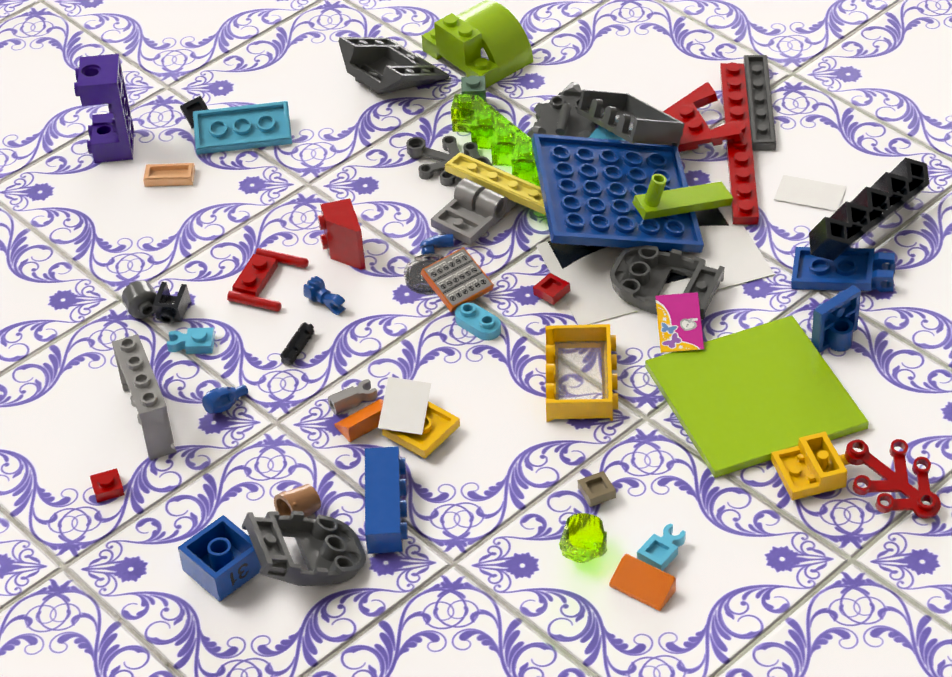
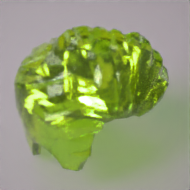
(583, 538)

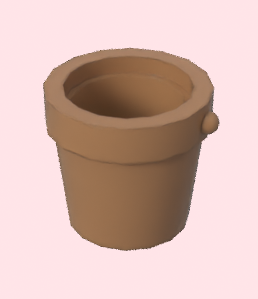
(298, 499)

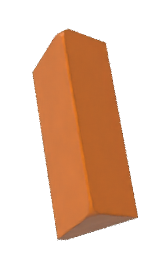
(360, 421)
(643, 582)

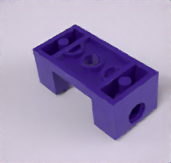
(102, 82)

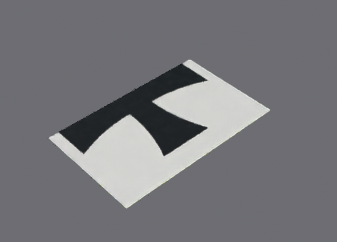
(589, 267)

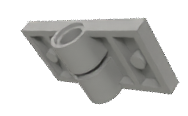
(471, 211)

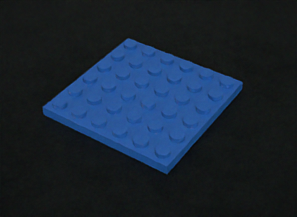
(592, 188)

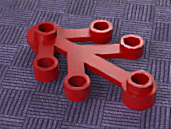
(894, 481)

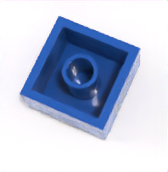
(220, 558)

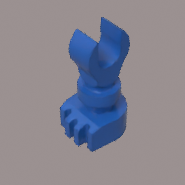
(316, 291)

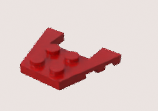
(695, 128)

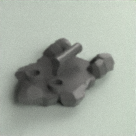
(560, 115)

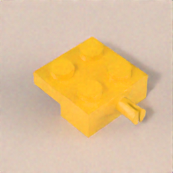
(811, 466)

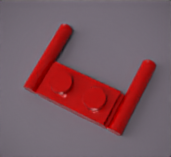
(256, 276)

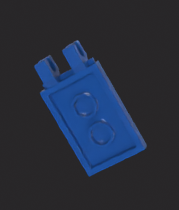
(854, 267)

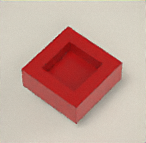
(551, 288)
(107, 485)

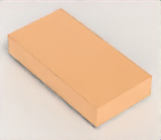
(169, 174)

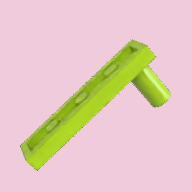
(681, 200)

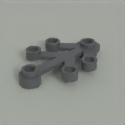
(417, 149)

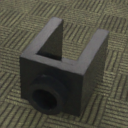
(171, 308)

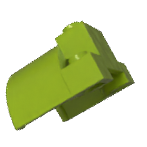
(481, 26)

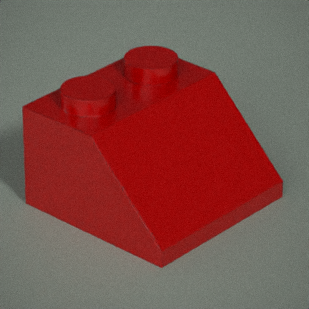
(342, 233)

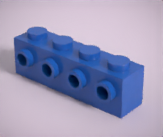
(384, 500)

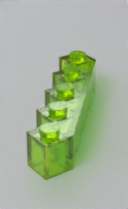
(495, 132)

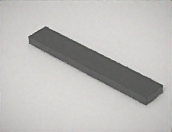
(759, 102)

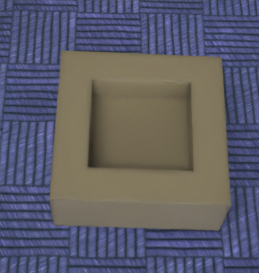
(596, 489)

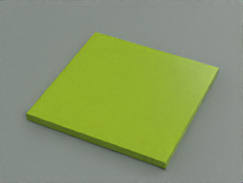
(754, 395)

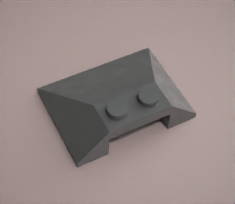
(386, 64)

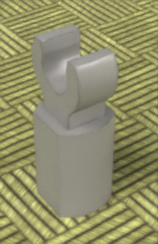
(352, 397)

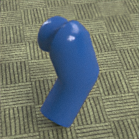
(436, 241)

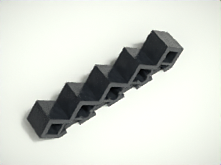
(868, 209)

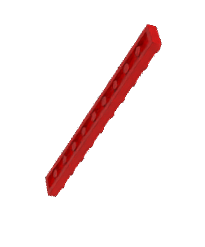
(740, 153)

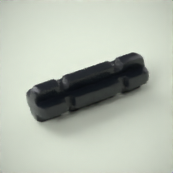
(297, 343)

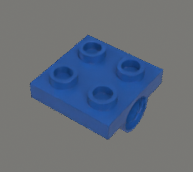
(836, 321)

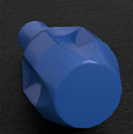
(222, 398)

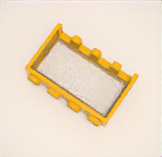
(580, 372)

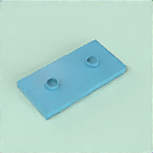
(242, 127)

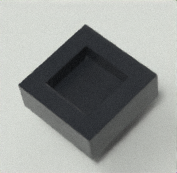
(195, 104)

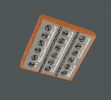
(457, 279)

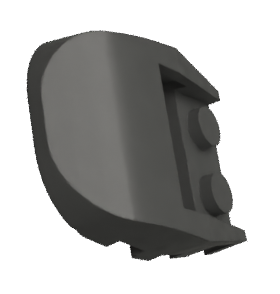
(643, 271)
(326, 544)

